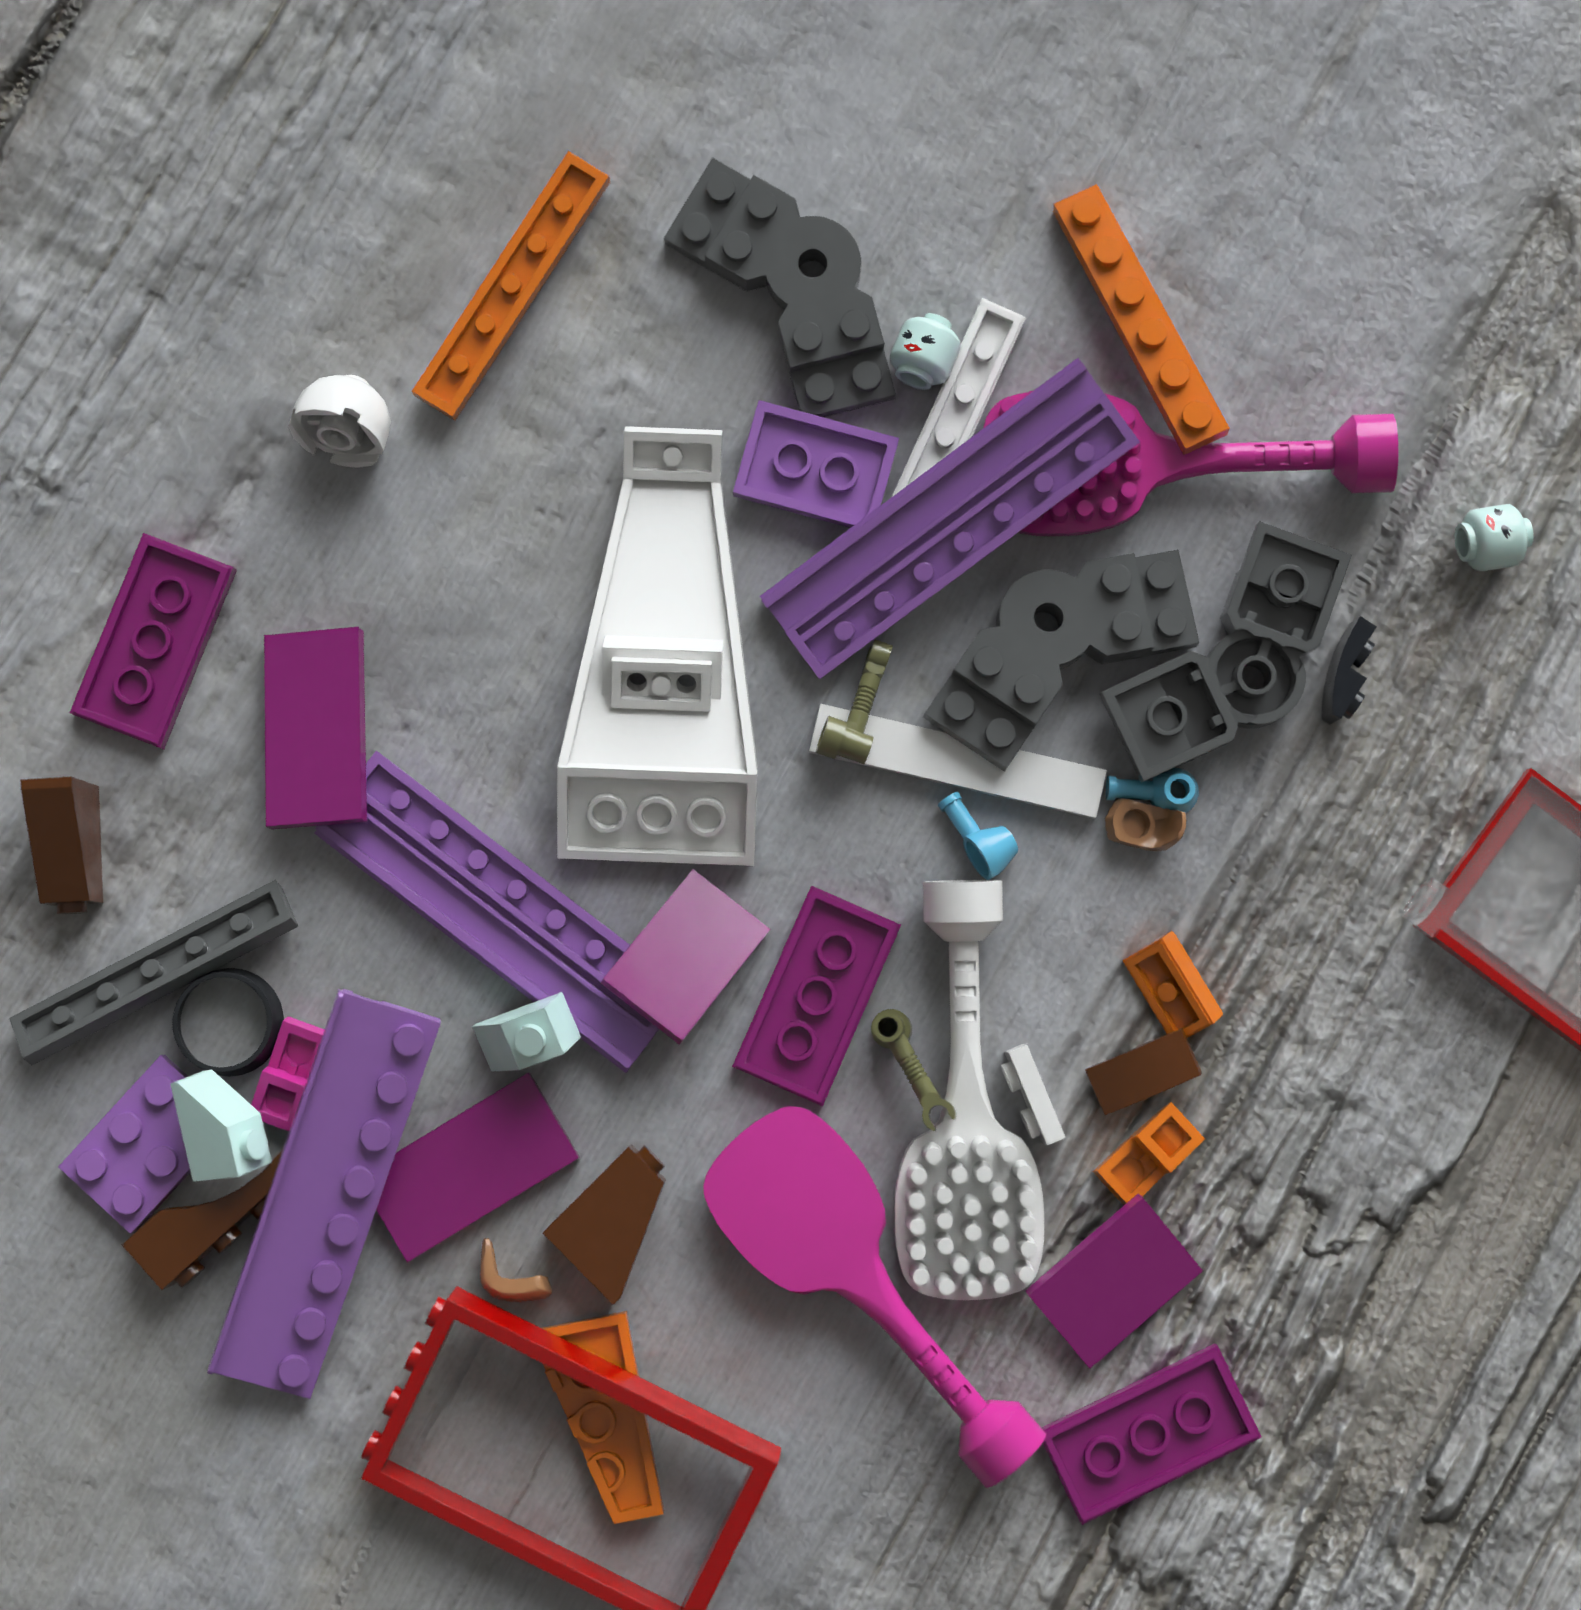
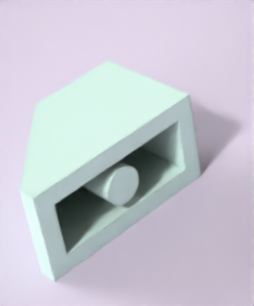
(528, 1034)
(218, 1128)

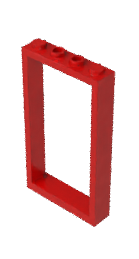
(604, 1377)

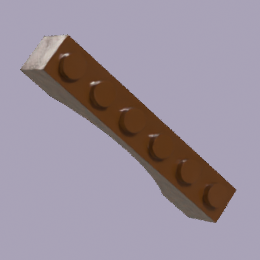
(181, 1236)

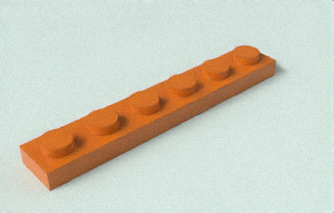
(511, 286)
(1140, 320)

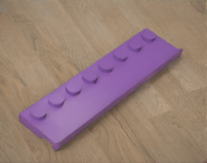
(949, 518)
(491, 906)
(324, 1194)

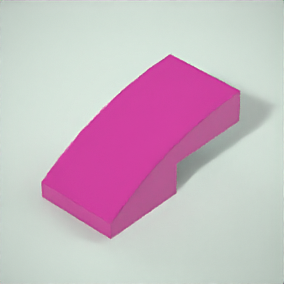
(287, 1072)

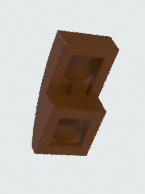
(1143, 1071)

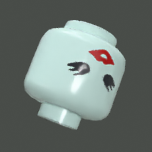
(925, 351)
(1493, 537)

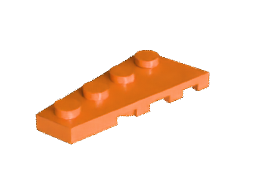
(609, 1432)

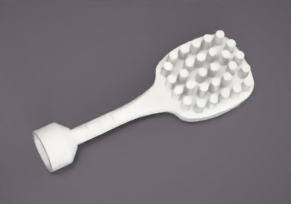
(971, 1188)

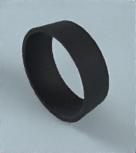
(274, 1020)

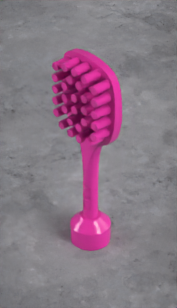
(1359, 456)
(814, 1223)

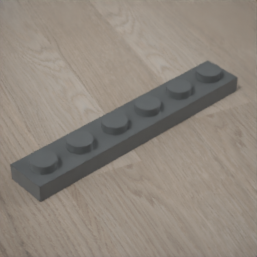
(153, 972)

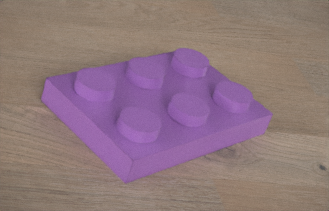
(814, 465)
(134, 1150)

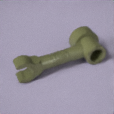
(848, 737)
(905, 1055)

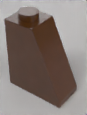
(64, 841)
(610, 1220)

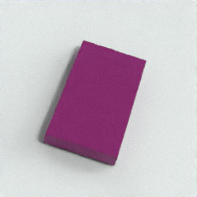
(153, 641)
(315, 728)
(816, 996)
(472, 1166)
(1149, 1433)

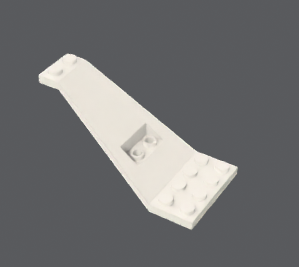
(658, 762)

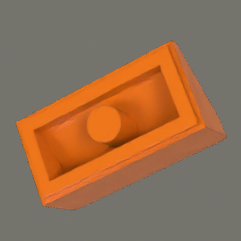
(1173, 986)

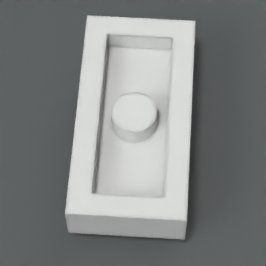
(1039, 1115)

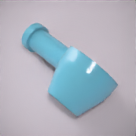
(1156, 790)
(987, 848)

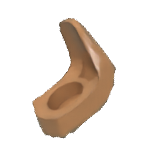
(1144, 825)
(507, 1289)

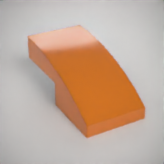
(1149, 1154)

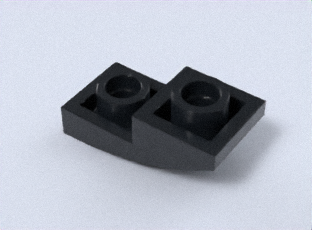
(1342, 682)

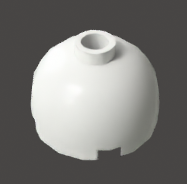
(342, 418)

